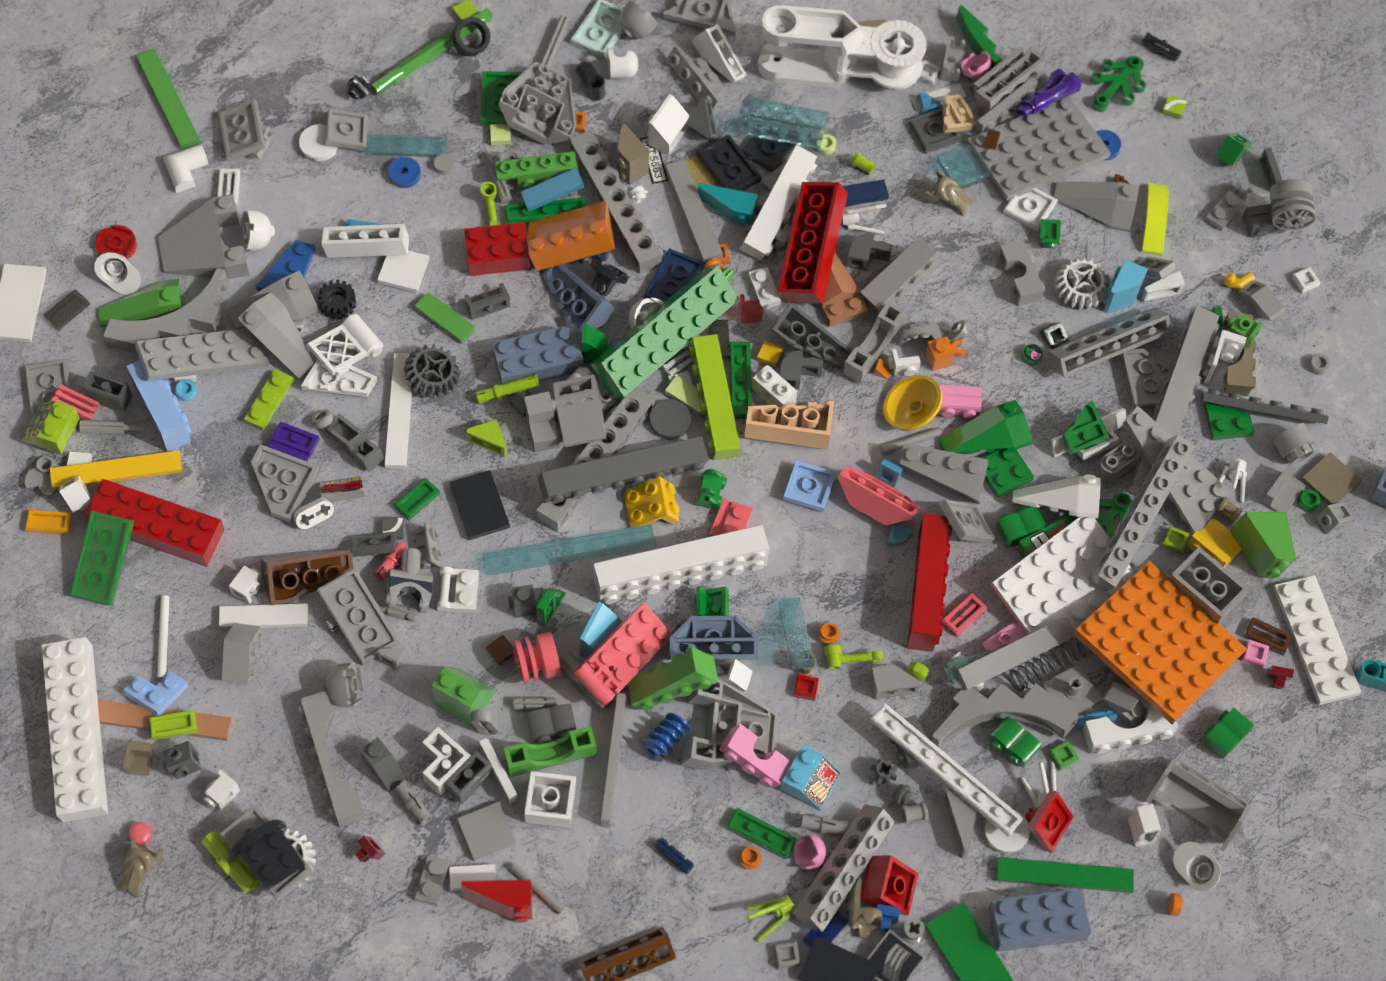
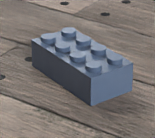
(542, 353)
(1039, 920)

